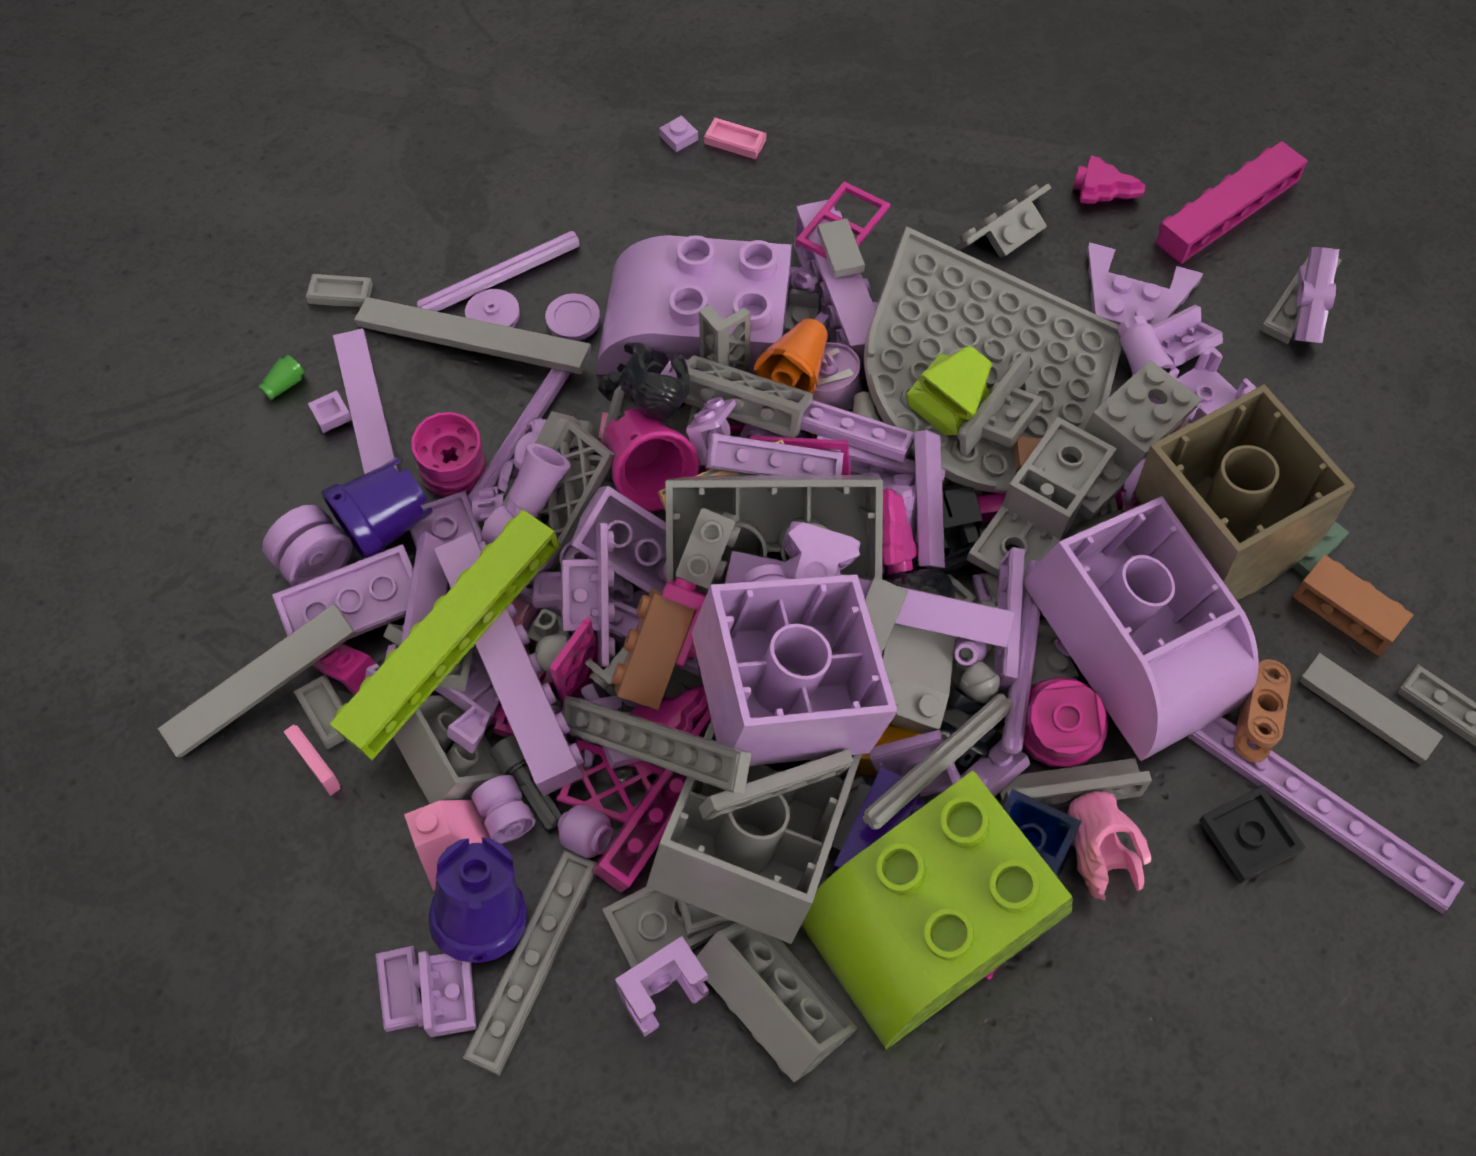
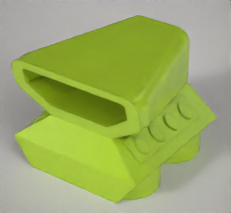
(951, 389)

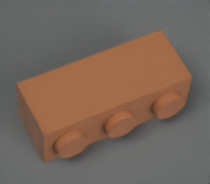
(1352, 605)
(652, 649)

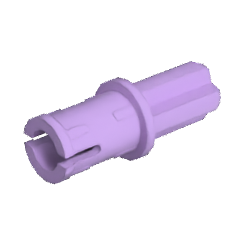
(802, 278)

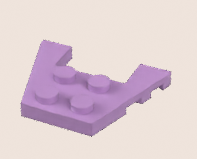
(1122, 297)
(478, 701)

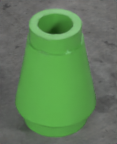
(281, 377)

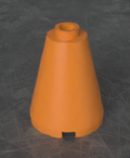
(795, 356)

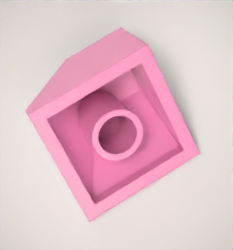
(440, 826)

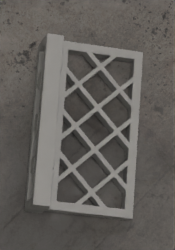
(558, 435)

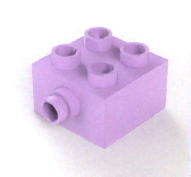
(792, 666)

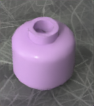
(585, 831)

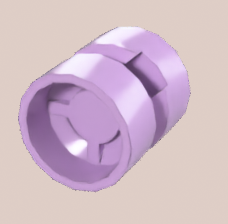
(502, 807)

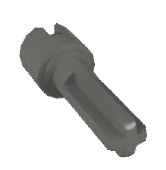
(512, 762)

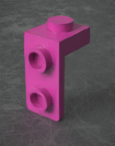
(685, 594)
(345, 666)

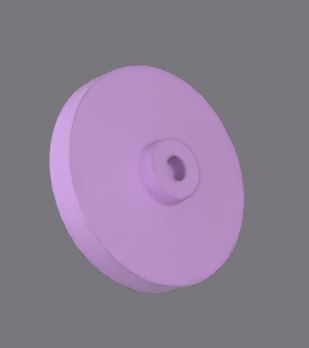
(494, 307)
(573, 317)

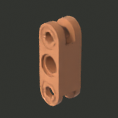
(1264, 712)

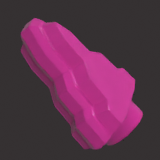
(1104, 183)
(898, 541)
(678, 711)

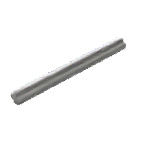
(936, 762)

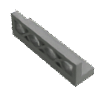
(718, 343)
(758, 408)
(1062, 786)

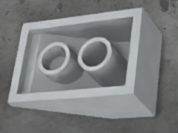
(919, 676)

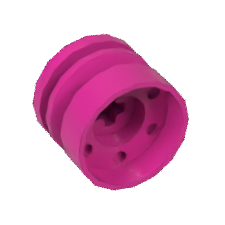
(448, 453)

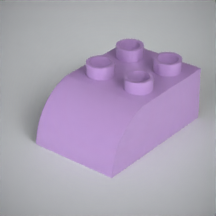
(670, 278)

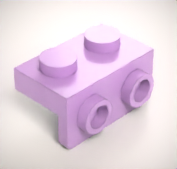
(1186, 336)
(445, 995)

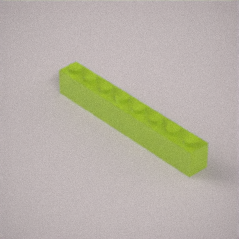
(445, 634)

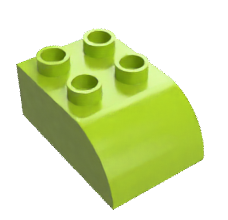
(933, 908)

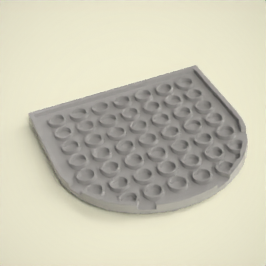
(948, 301)

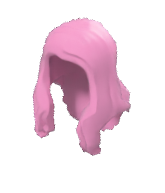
(1098, 845)

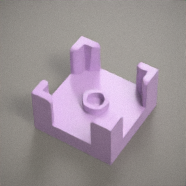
(1210, 385)
(655, 975)

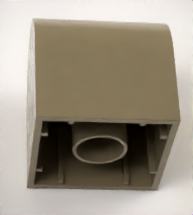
(1247, 488)

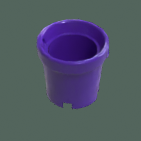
(377, 507)
(476, 902)

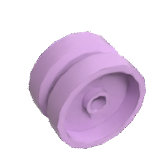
(306, 545)

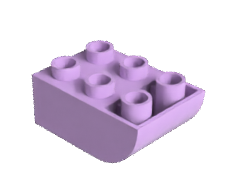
(1148, 625)

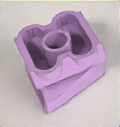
(817, 551)

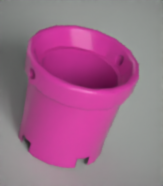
(647, 456)
(1064, 723)

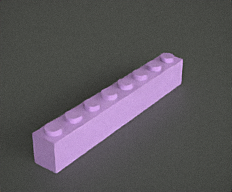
(517, 683)

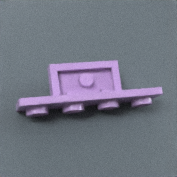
(586, 594)

